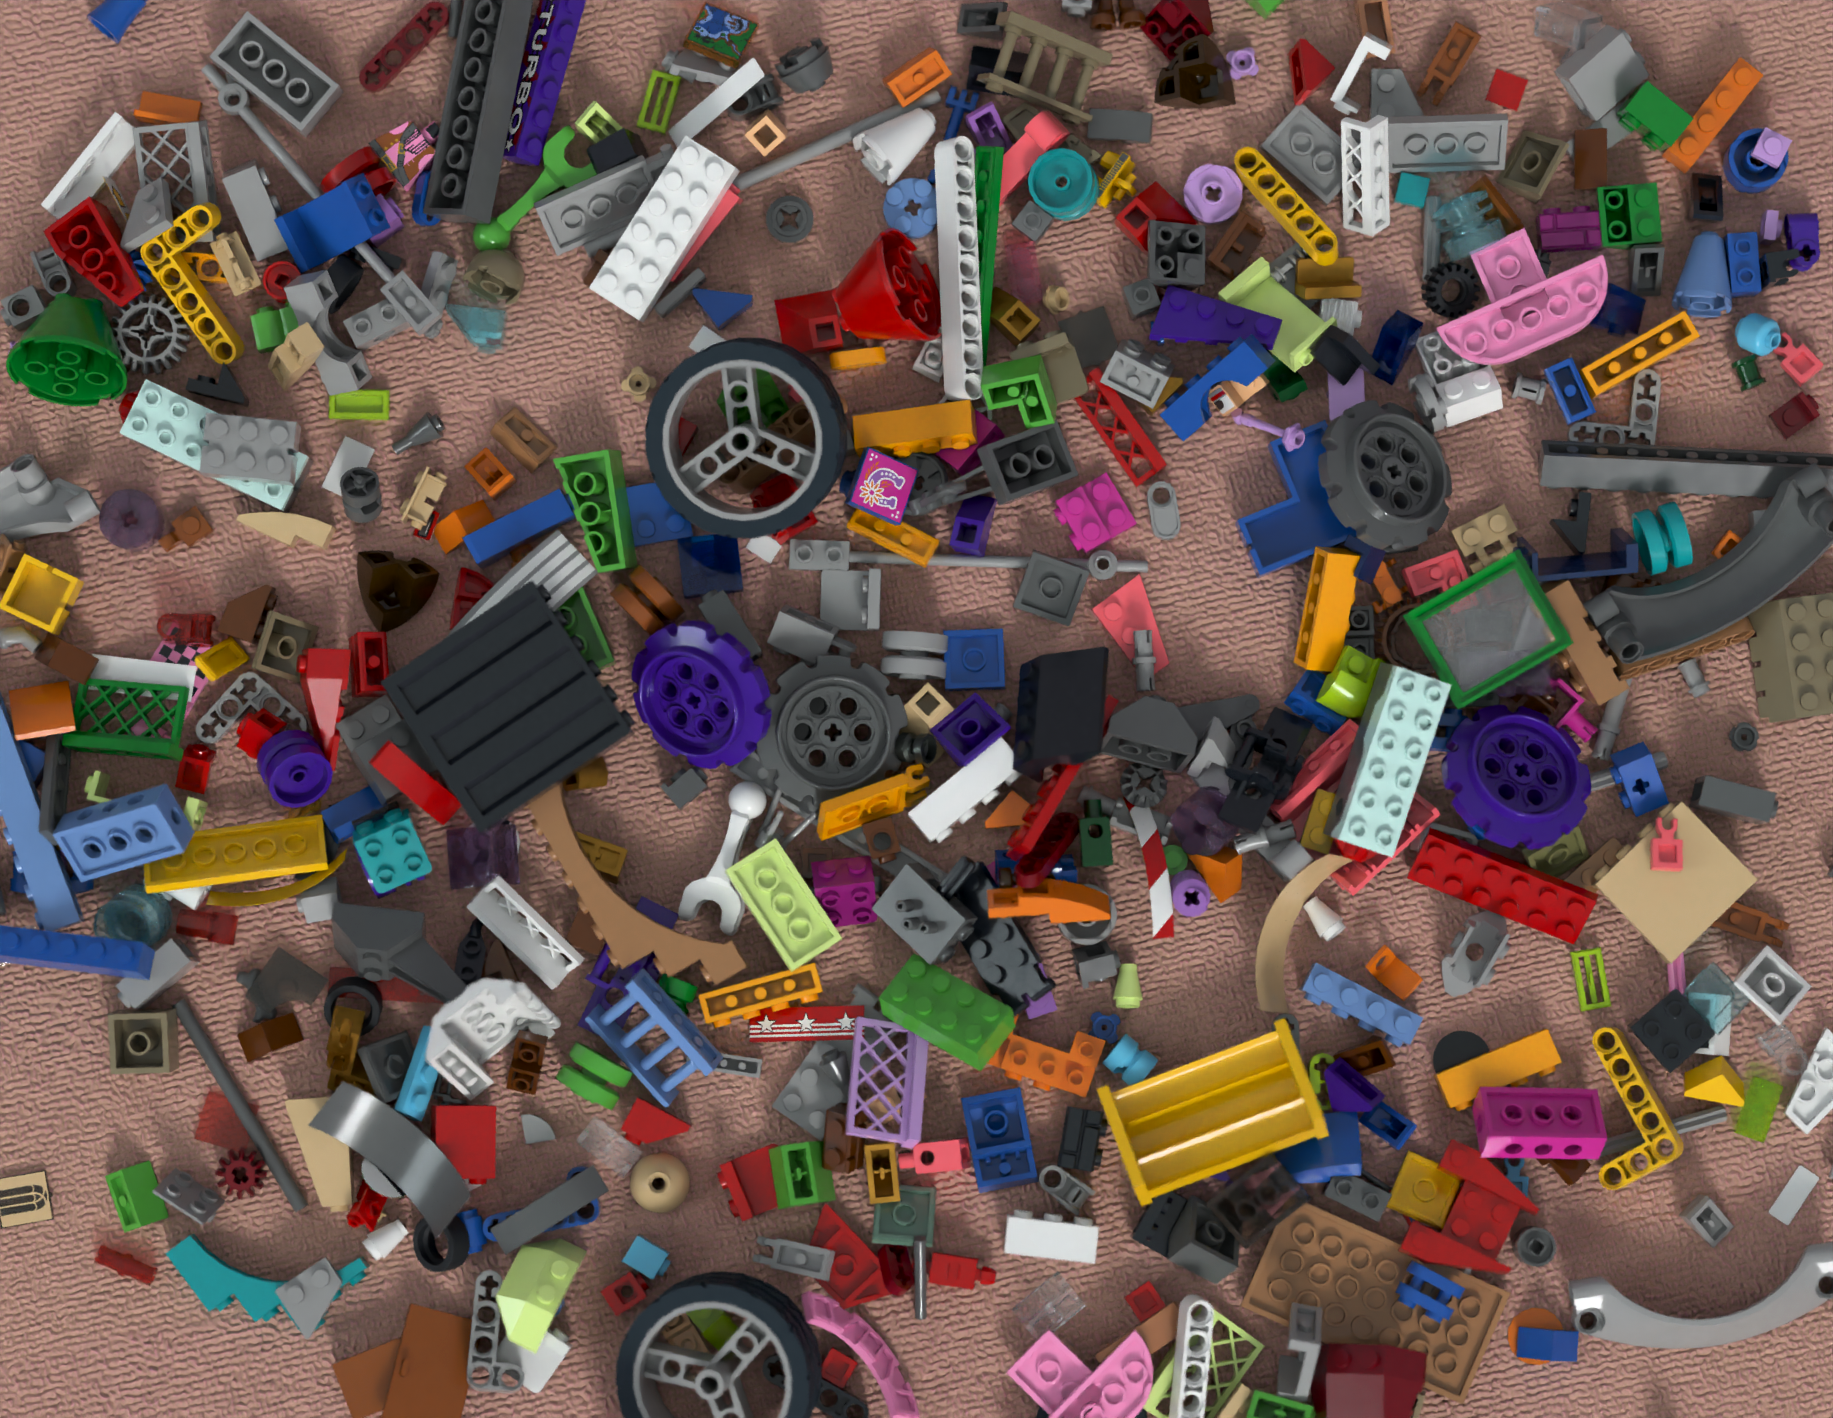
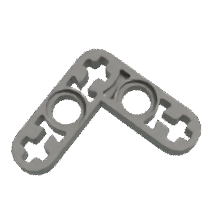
(1635, 425)
(255, 699)

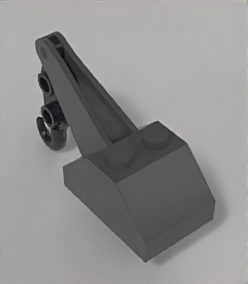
(394, 944)

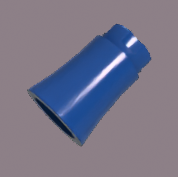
(115, 17)

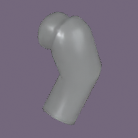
(21, 635)

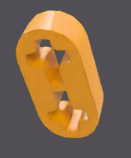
(857, 358)

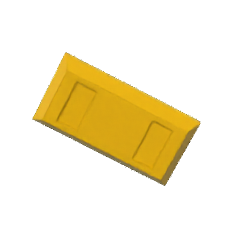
(221, 659)

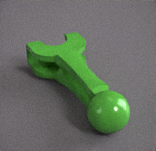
(555, 176)

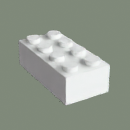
(964, 791)

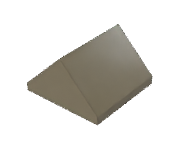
(1532, 165)
(281, 644)

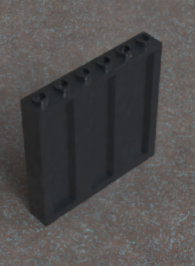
(509, 706)

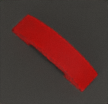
(415, 782)

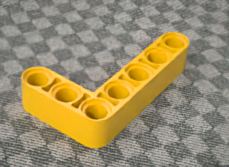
(190, 282)
(1638, 1111)

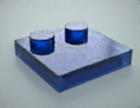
(709, 564)

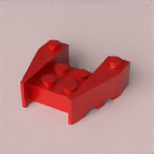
(1477, 1218)

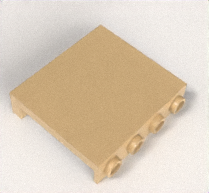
(1672, 905)

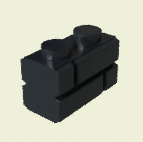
(1081, 1138)

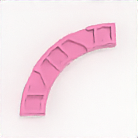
(869, 1346)

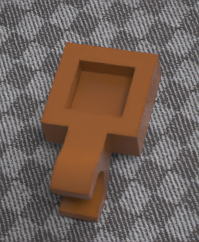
(189, 528)

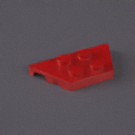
(855, 1267)

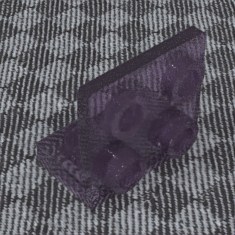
(481, 858)

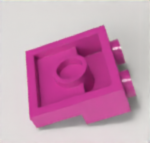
(1094, 514)

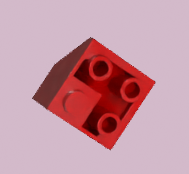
(1150, 204)
(809, 322)

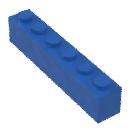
(75, 952)

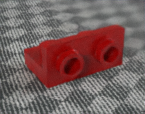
(776, 491)

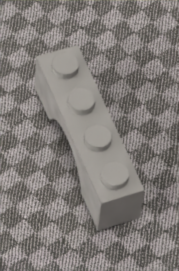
(340, 366)

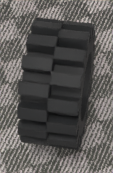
(1434, 287)

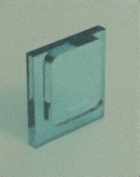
(1715, 997)

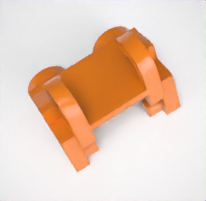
(1386, 587)

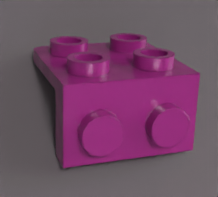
(845, 889)

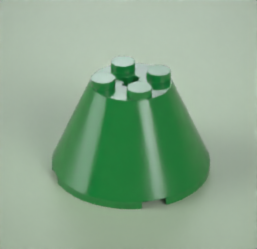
(69, 354)

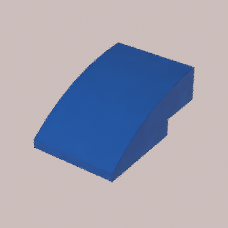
(999, 1140)
(1331, 1156)

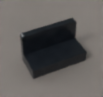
(984, 61)
(1342, 355)

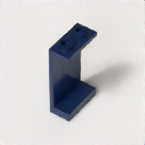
(1620, 560)

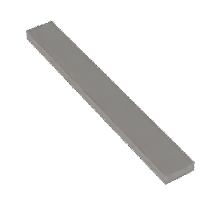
(752, 770)

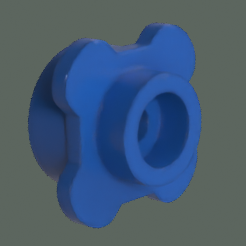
(1111, 1023)

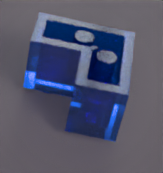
(1620, 312)

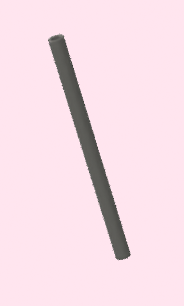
(240, 1105)

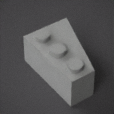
(255, 208)

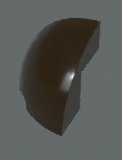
(1195, 77)
(393, 587)

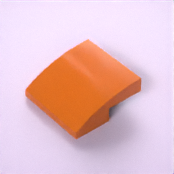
(42, 710)

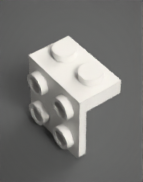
(536, 1366)

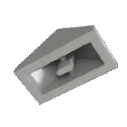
(1706, 1220)

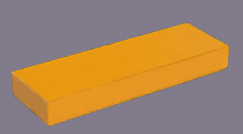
(901, 539)

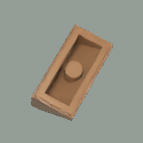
(523, 440)

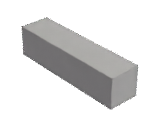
(739, 1065)

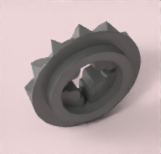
(789, 205)
(1143, 797)

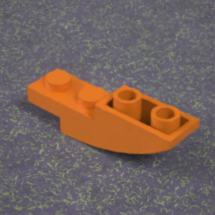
(1058, 898)

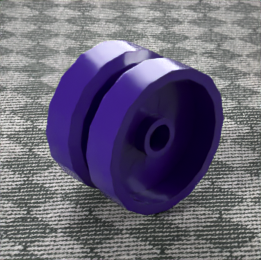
(294, 768)

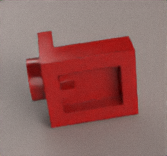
(195, 768)

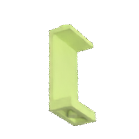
(1300, 325)
(98, 783)

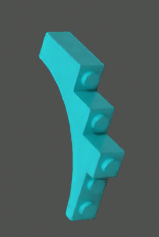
(217, 1281)

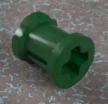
(1748, 372)

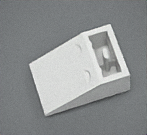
(1464, 386)

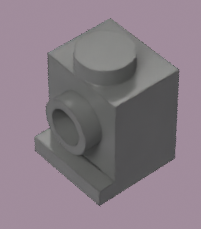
(685, 786)
(1095, 962)

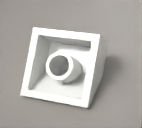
(1771, 984)

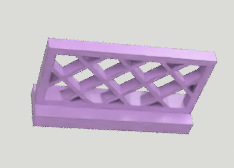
(911, 1090)

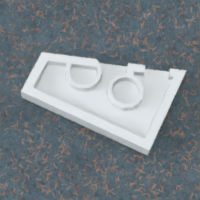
(1814, 1091)

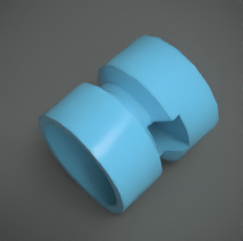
(1129, 1060)

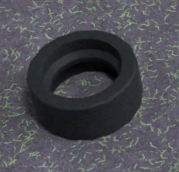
(345, 278)
(360, 986)
(427, 1251)

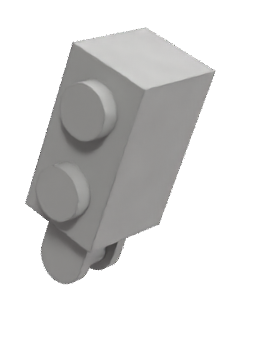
(806, 636)

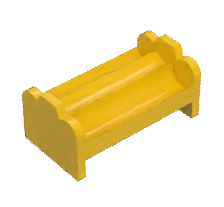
(1213, 1114)

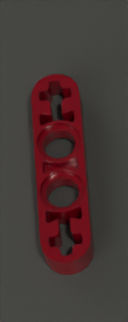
(400, 43)
(1061, 828)

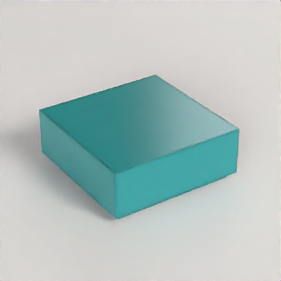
(1412, 190)

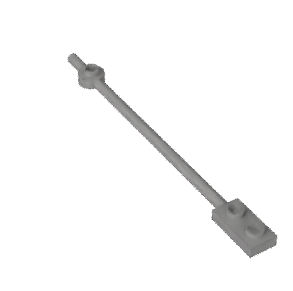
(398, 289)
(836, 555)

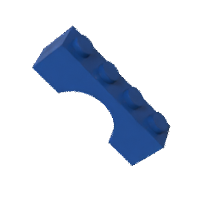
(1243, 365)

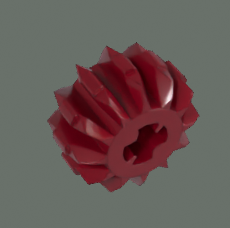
(230, 1173)

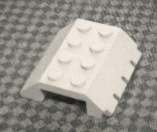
(481, 1025)

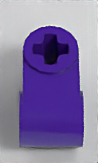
(1802, 234)

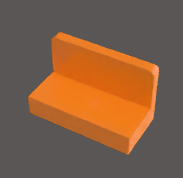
(917, 76)
(166, 109)

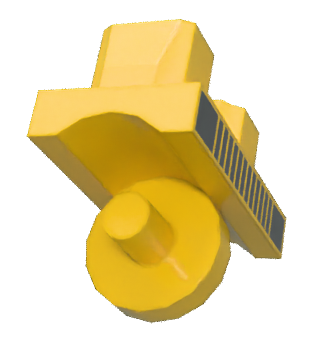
(1118, 179)

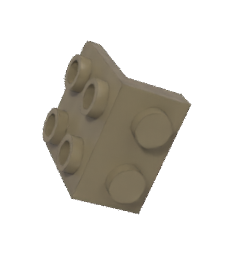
(1060, 363)

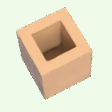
(766, 132)

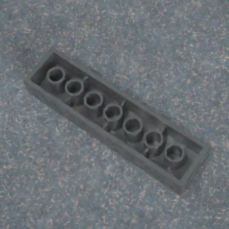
(477, 110)

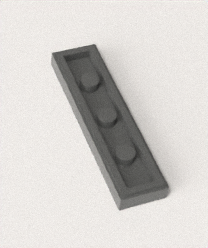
(54, 785)

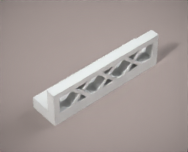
(99, 159)
(1372, 178)
(522, 934)

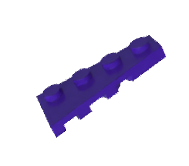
(1201, 318)

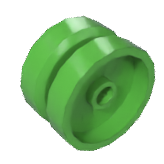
(592, 1078)

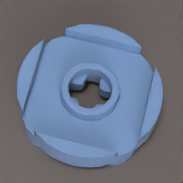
(897, 199)

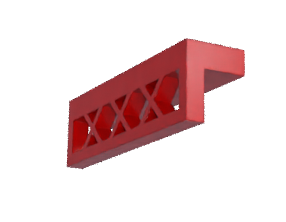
(1130, 427)

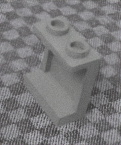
(1304, 1336)

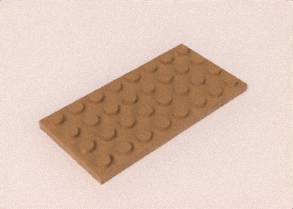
(1354, 1280)

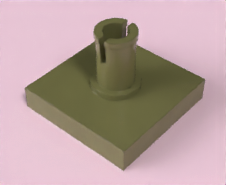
(1559, 857)

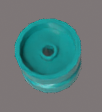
(1052, 171)
(1662, 538)

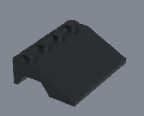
(1060, 710)

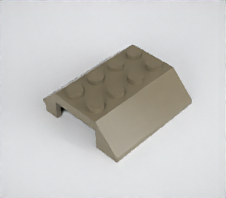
(1795, 657)

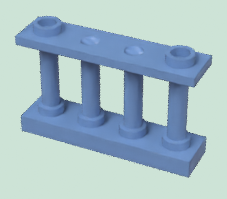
(672, 1020)

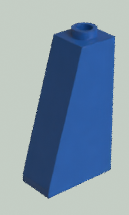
(519, 528)

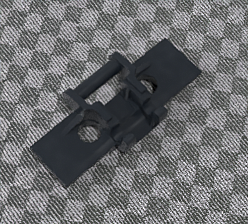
(1271, 776)

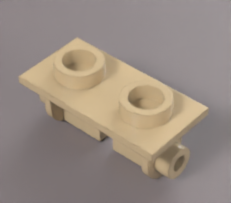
(235, 263)
(416, 508)

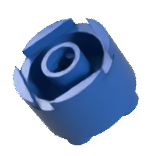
(1742, 173)

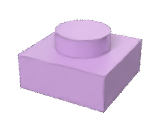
(1771, 147)
(1770, 227)

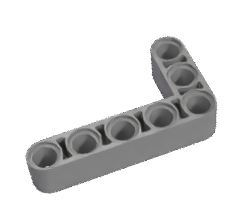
(1283, 857)

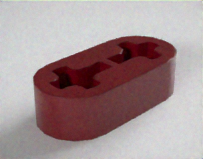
(896, 1270)

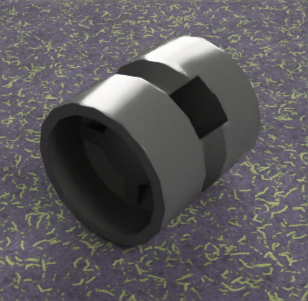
(1534, 1246)

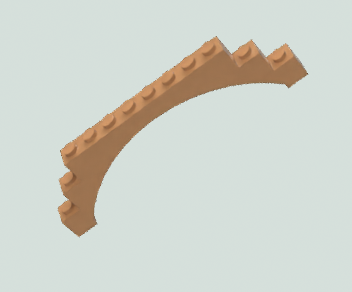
(623, 927)

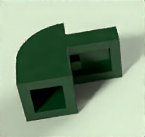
(1284, 382)

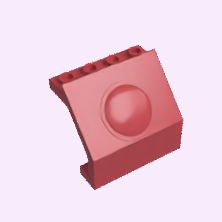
(1324, 771)

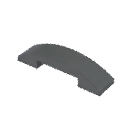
(549, 1209)

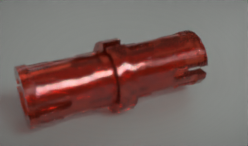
(125, 1265)

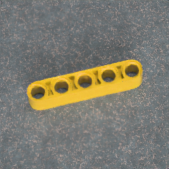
(1290, 218)

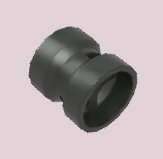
(918, 748)

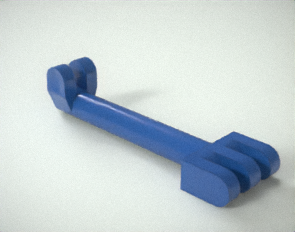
(959, 107)

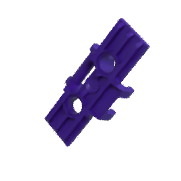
(623, 976)

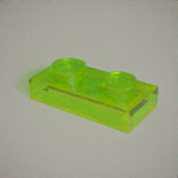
(1758, 1109)

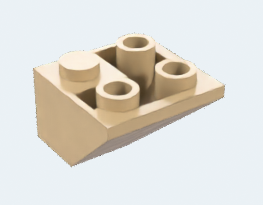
(925, 712)

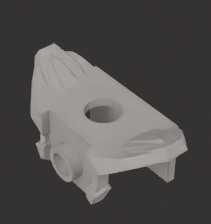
(1460, 972)

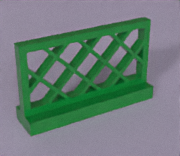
(128, 745)

